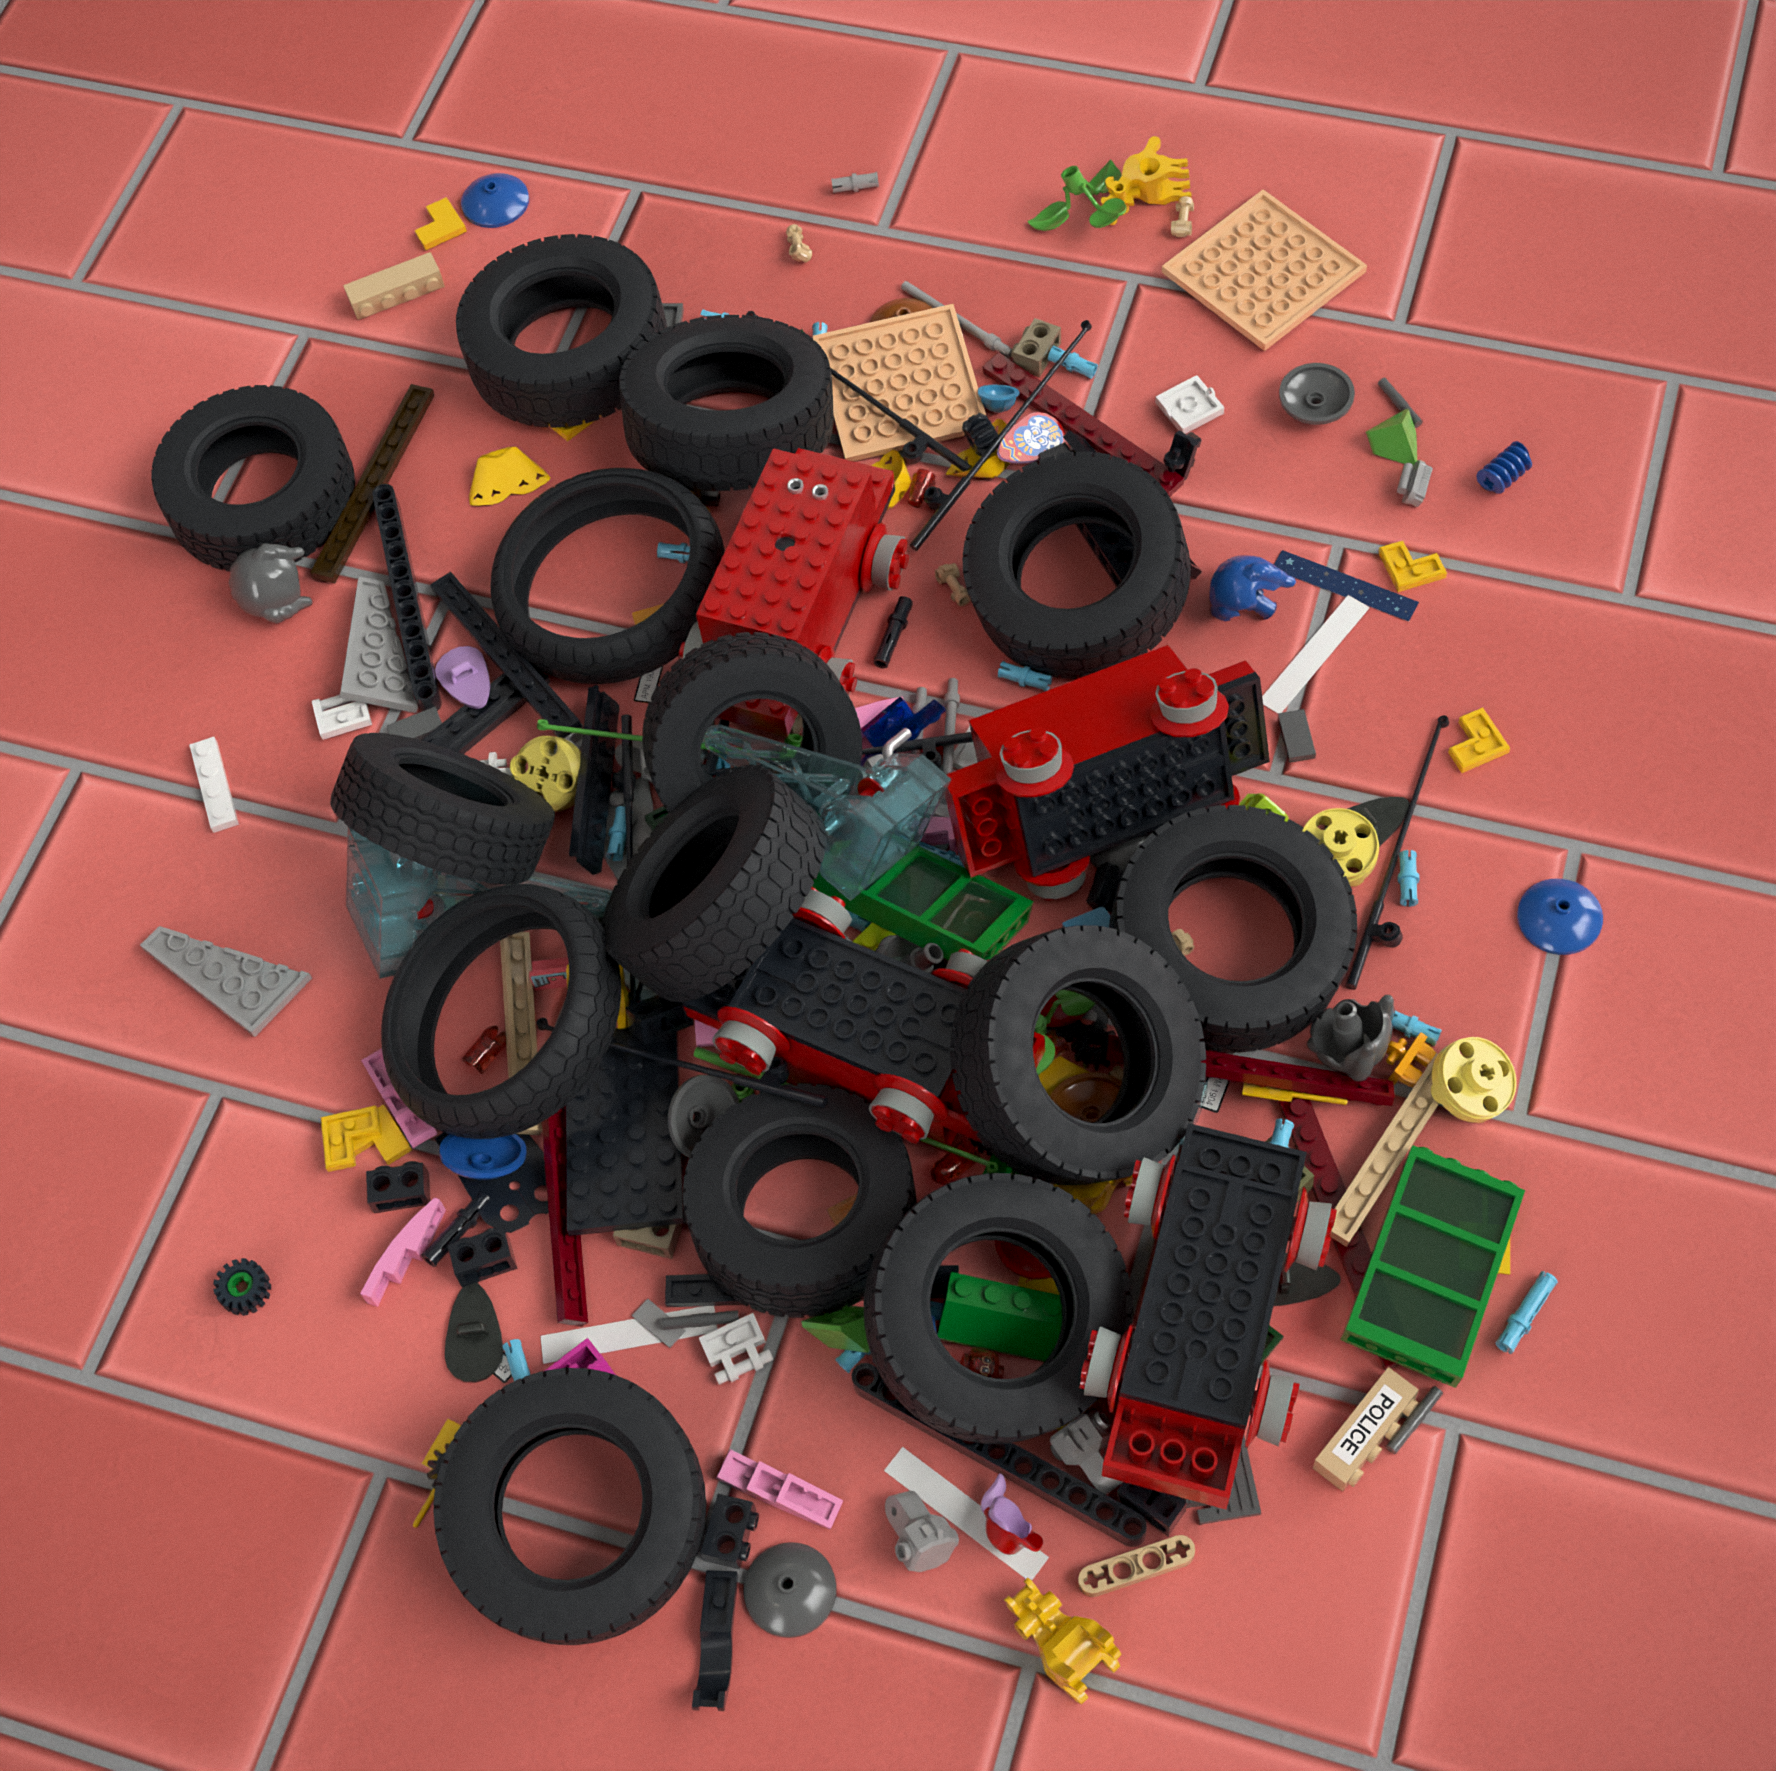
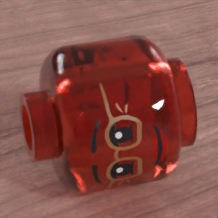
(983, 1363)

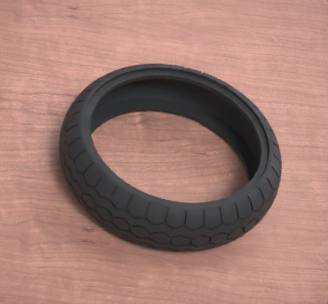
(567, 509)
(434, 967)

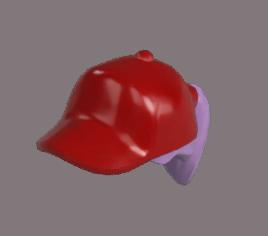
(1005, 1523)

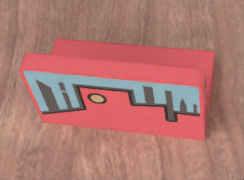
(549, 973)

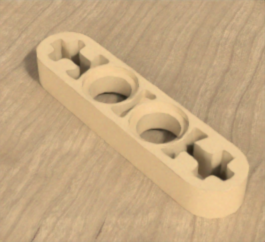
(1138, 1570)

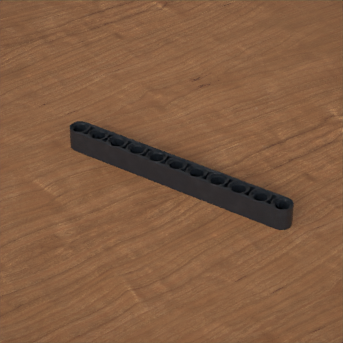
(406, 598)
(1007, 1464)

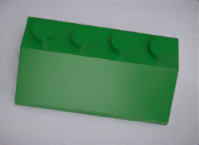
(1000, 1317)

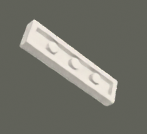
(214, 784)

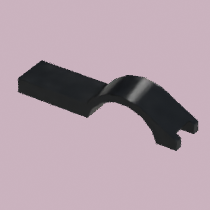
(716, 1640)

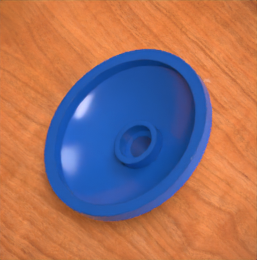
(495, 200)
(1559, 929)
(482, 1157)

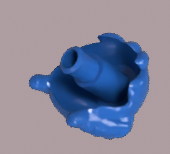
(1239, 586)

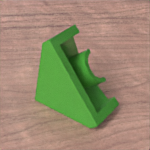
(1395, 438)

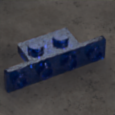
(895, 719)

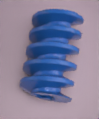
(1505, 468)

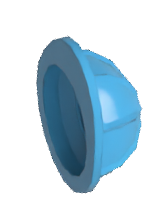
(998, 397)

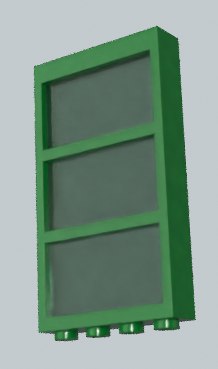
(940, 904)
(1433, 1266)

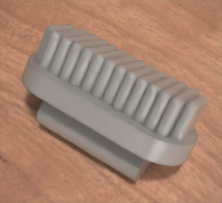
(1414, 482)

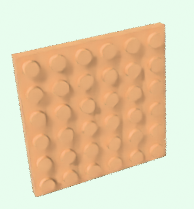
(1264, 269)
(911, 367)

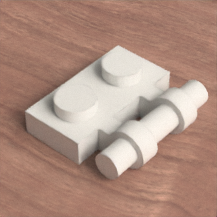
(731, 1341)

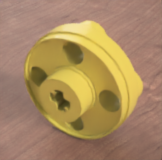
(547, 772)
(1343, 842)
(1475, 1079)

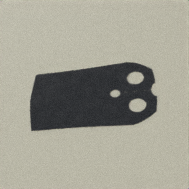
(529, 1175)

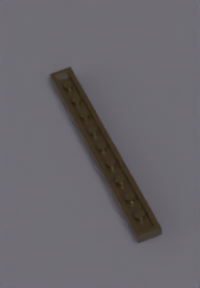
(378, 471)

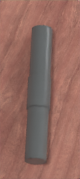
(1399, 401)
(699, 1320)
(1414, 1420)

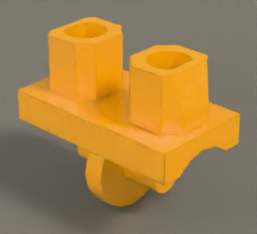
(1418, 1050)

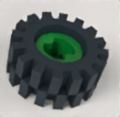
(257, 1288)

